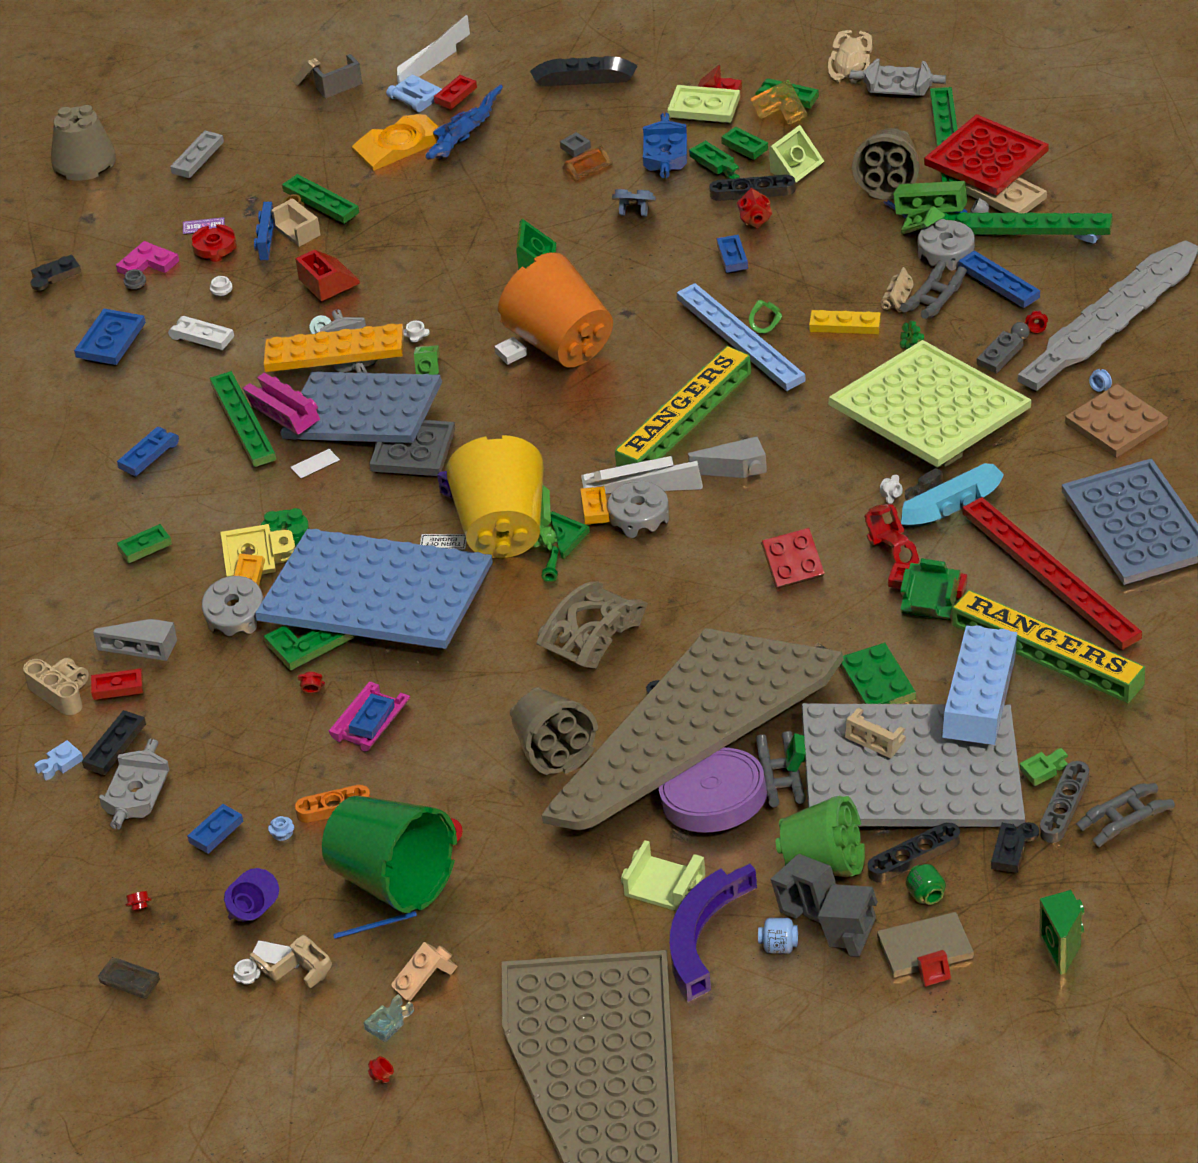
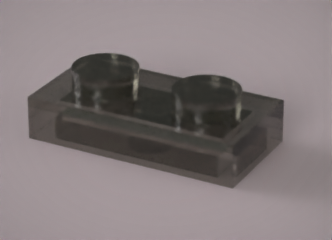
(129, 977)

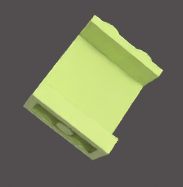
(660, 880)

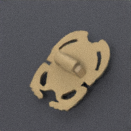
(849, 55)

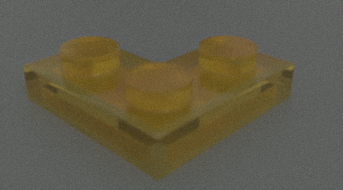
(780, 97)

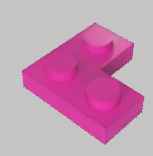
(148, 256)

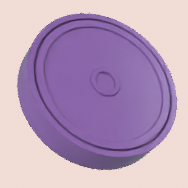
(715, 792)

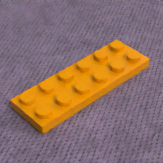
(333, 347)

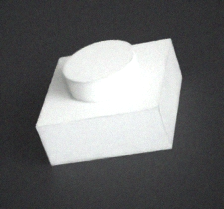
(510, 350)

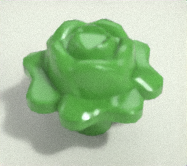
(546, 538)

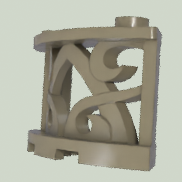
(591, 595)

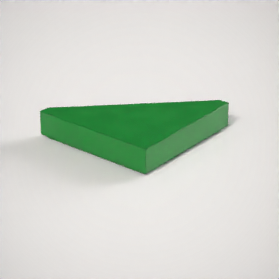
(568, 533)

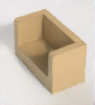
(295, 222)

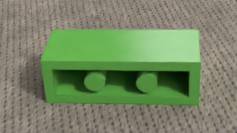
(919, 196)

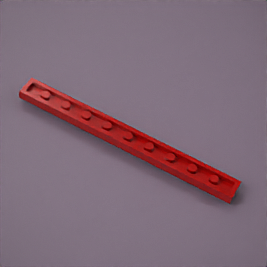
(1052, 573)

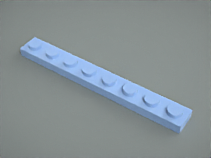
(741, 336)

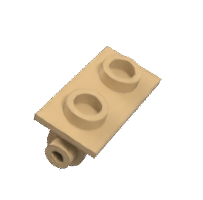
(897, 291)

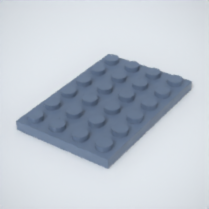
(368, 406)
(1135, 520)

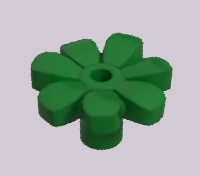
(910, 335)

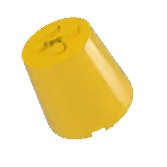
(498, 494)

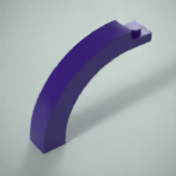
(691, 917)

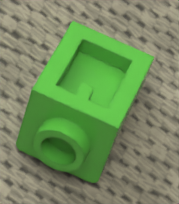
(426, 360)

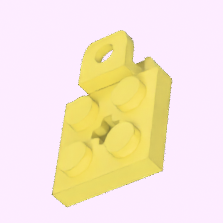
(273, 546)

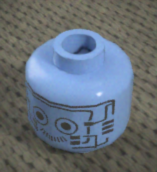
(778, 935)

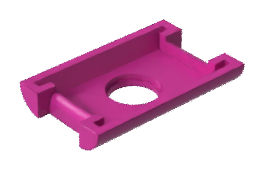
(340, 729)

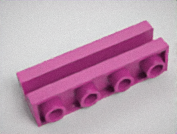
(282, 403)

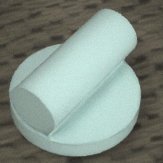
(317, 323)

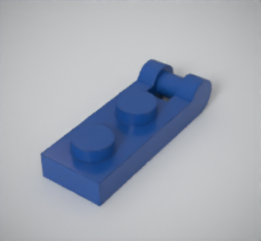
(147, 451)

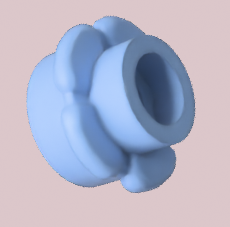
(1100, 380)
(281, 828)

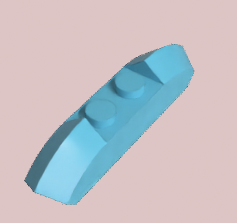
(950, 496)

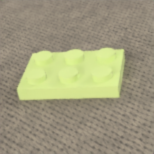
(703, 103)

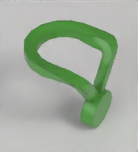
(756, 308)

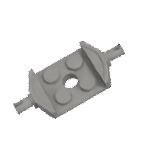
(897, 79)
(347, 323)
(135, 770)

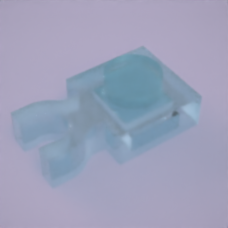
(389, 1020)

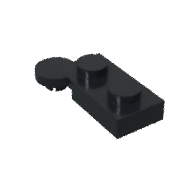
(54, 272)
(1011, 845)

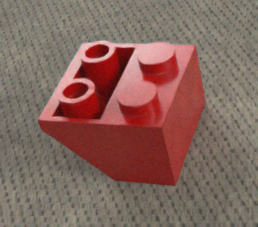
(324, 274)

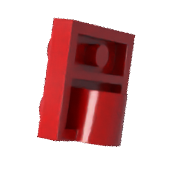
(792, 558)

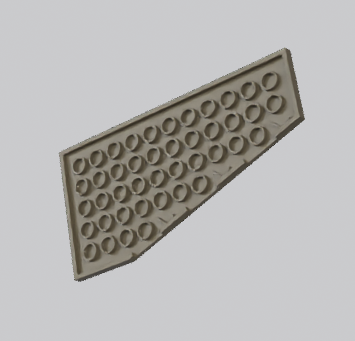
(596, 1053)

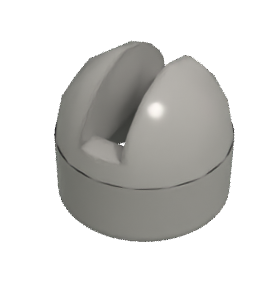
(980, 206)

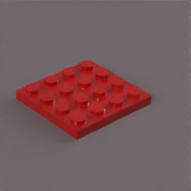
(986, 154)

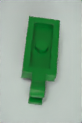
(714, 159)

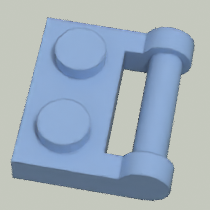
(414, 92)

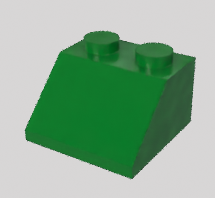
(1061, 927)

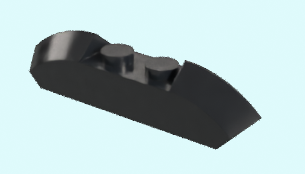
(583, 71)

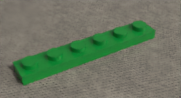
(243, 419)

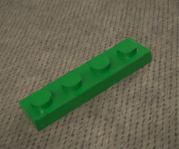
(321, 198)

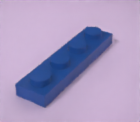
(999, 279)

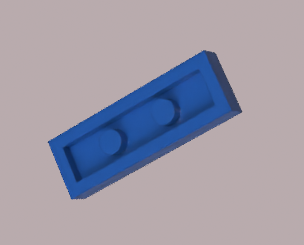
(264, 231)

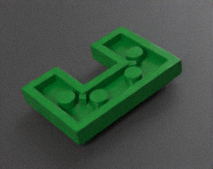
(298, 651)

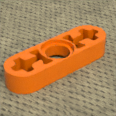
(313, 802)

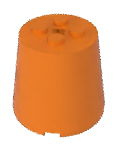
(555, 310)

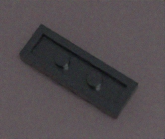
(113, 742)

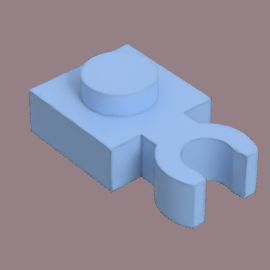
(60, 758)

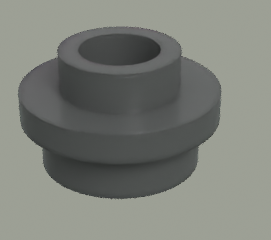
(134, 279)

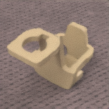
(303, 953)

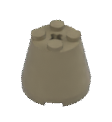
(80, 144)
(885, 163)
(553, 731)

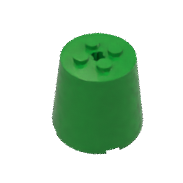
(391, 849)

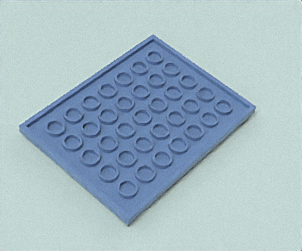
(375, 588)

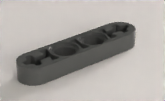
(1064, 801)

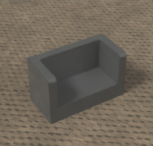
(339, 79)

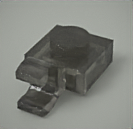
(926, 482)

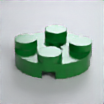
(290, 519)

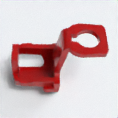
(889, 533)

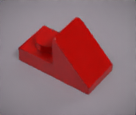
(714, 80)

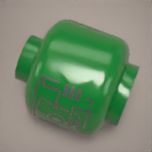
(925, 884)

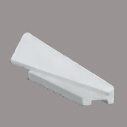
(435, 52)
(657, 471)

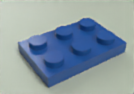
(109, 336)

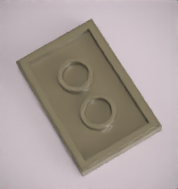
(912, 940)

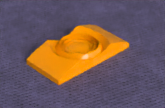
(396, 141)

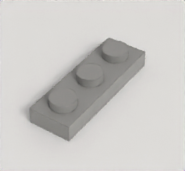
(197, 154)

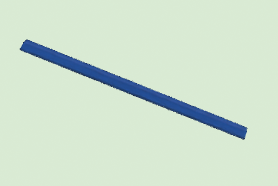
(373, 925)

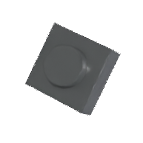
(575, 144)

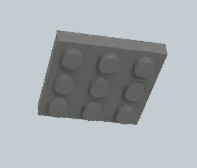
(421, 457)

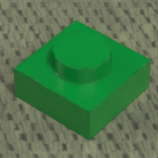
(795, 752)

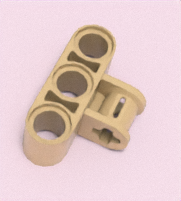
(57, 683)

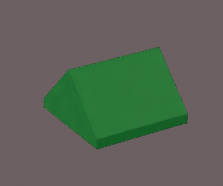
(531, 244)

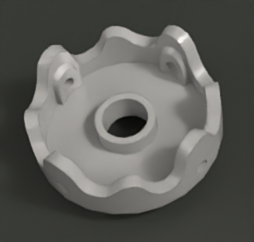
(946, 242)
(631, 516)
(232, 618)

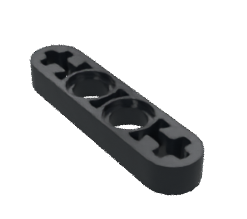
(728, 188)
(940, 833)

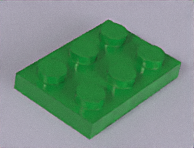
(877, 676)

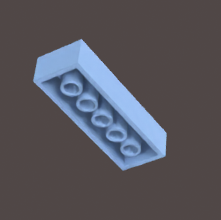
(980, 685)

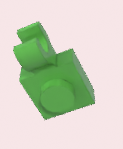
(1042, 767)

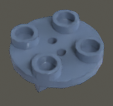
(641, 197)

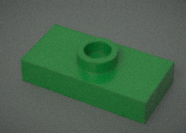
(744, 143)
(144, 543)

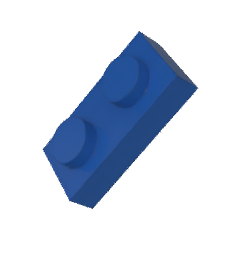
(732, 253)
(371, 716)
(215, 828)

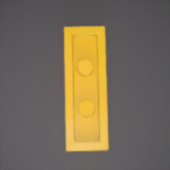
(845, 322)

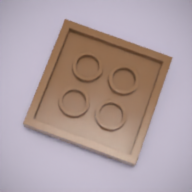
(1116, 420)

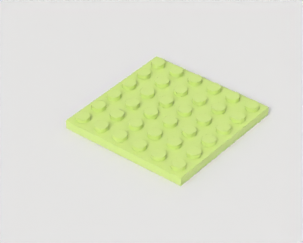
(929, 403)

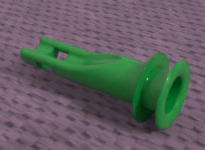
(550, 572)

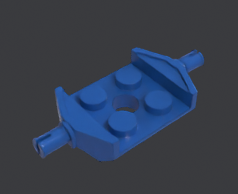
(662, 137)

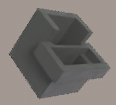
(802, 887)
(848, 916)

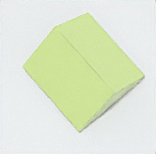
(794, 155)

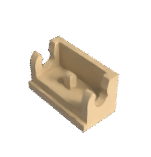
(873, 735)

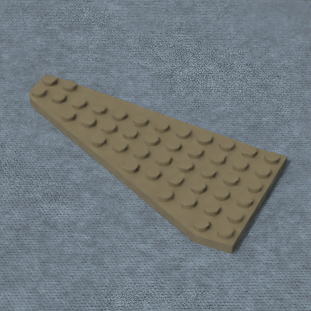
(701, 705)

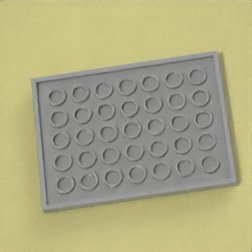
(925, 780)

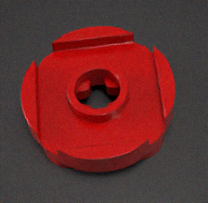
(213, 242)

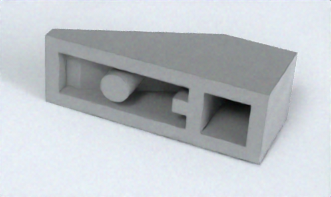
(733, 459)
(140, 638)

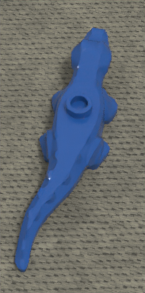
(460, 126)

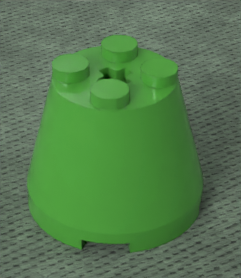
(825, 834)

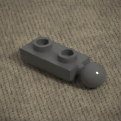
(1003, 348)

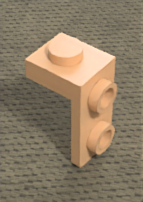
(420, 969)

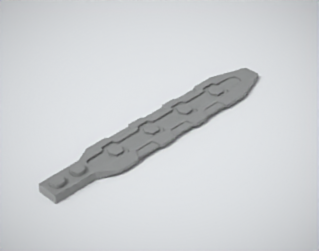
(1111, 312)

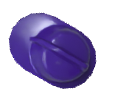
(251, 895)

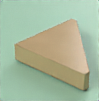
(306, 70)

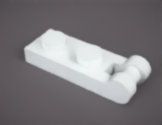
(201, 332)

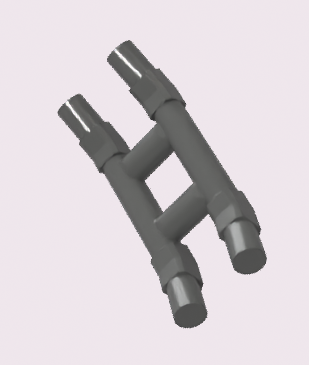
(933, 284)
(768, 765)
(1119, 822)

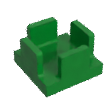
(929, 589)

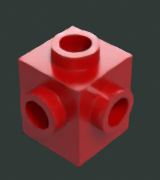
(754, 208)

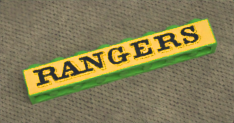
(685, 408)
(1054, 647)

